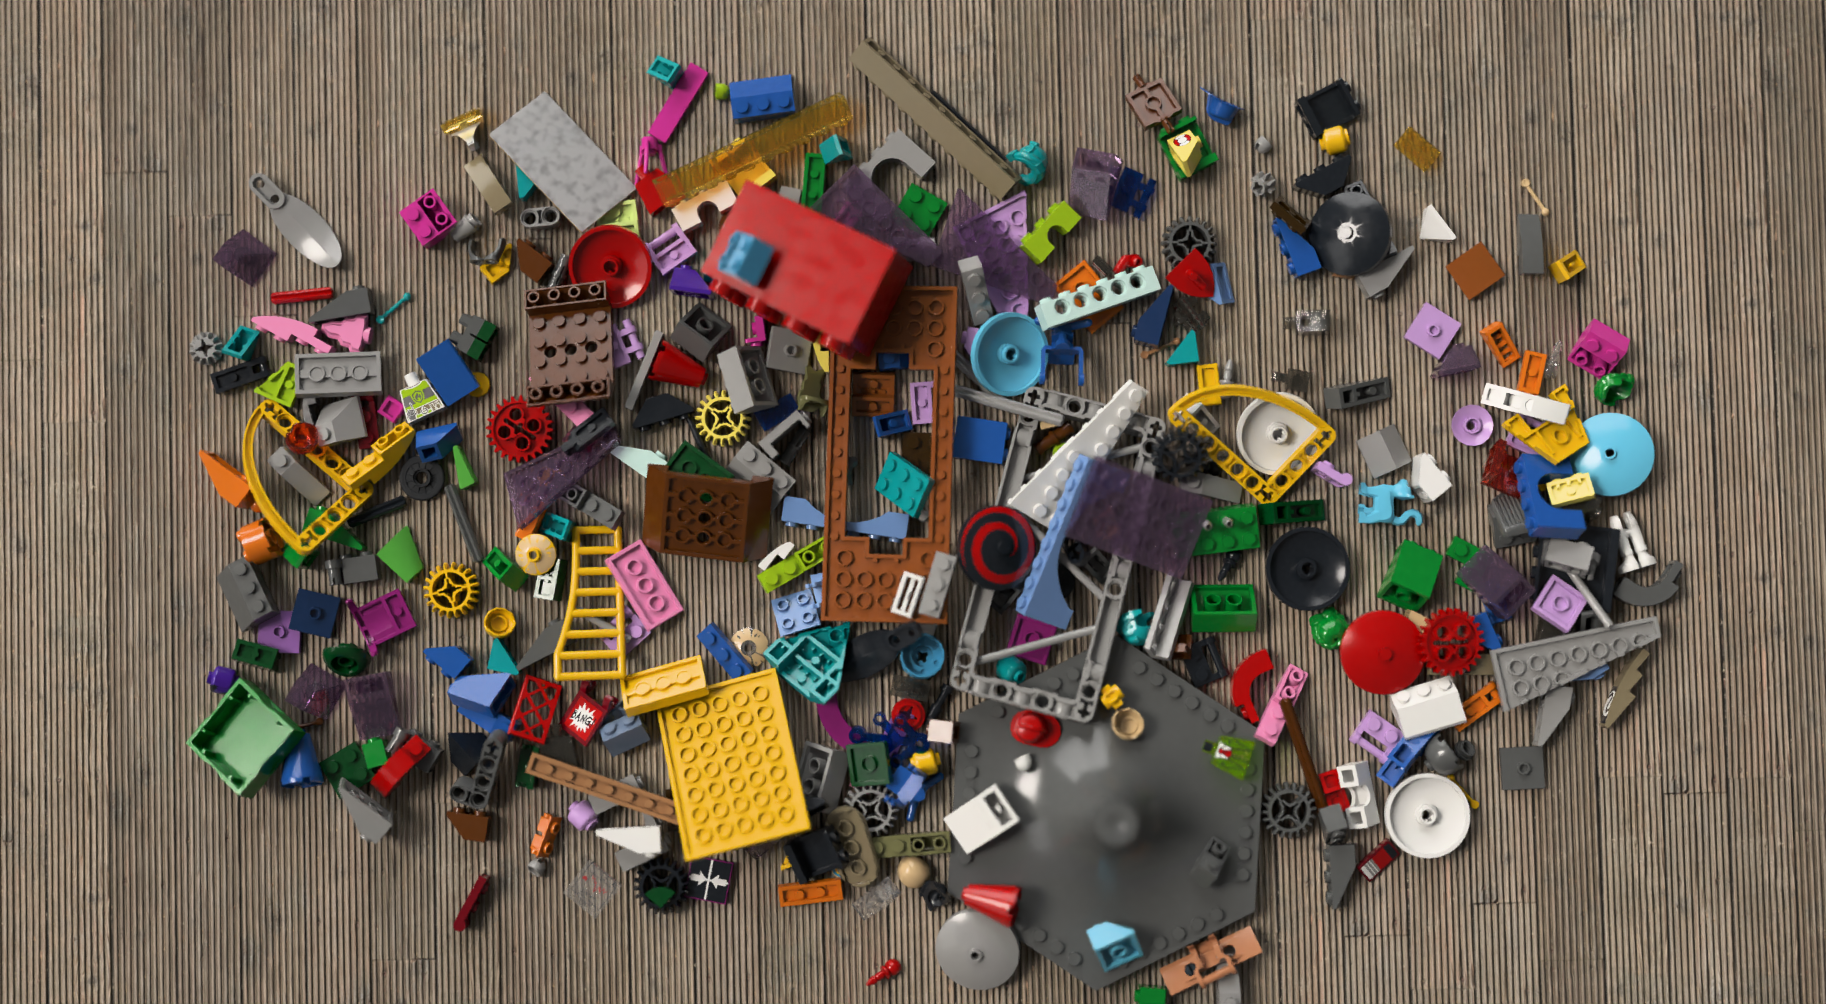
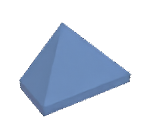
(1222, 286)

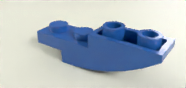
(1402, 758)

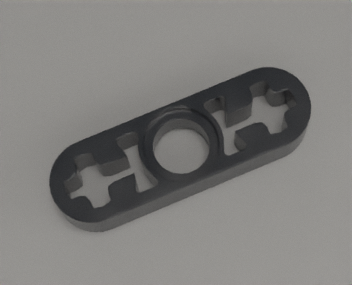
(1073, 556)

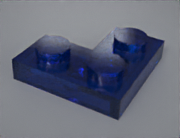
(773, 416)

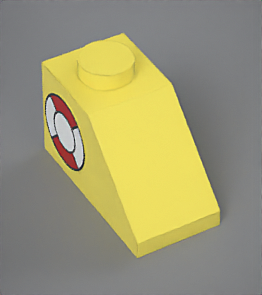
(1186, 151)

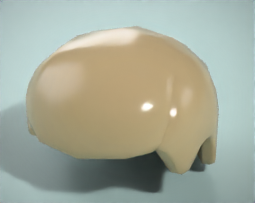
(1127, 724)
(913, 871)

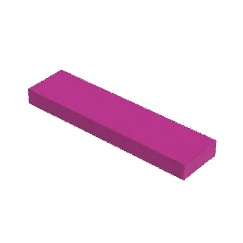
(678, 103)

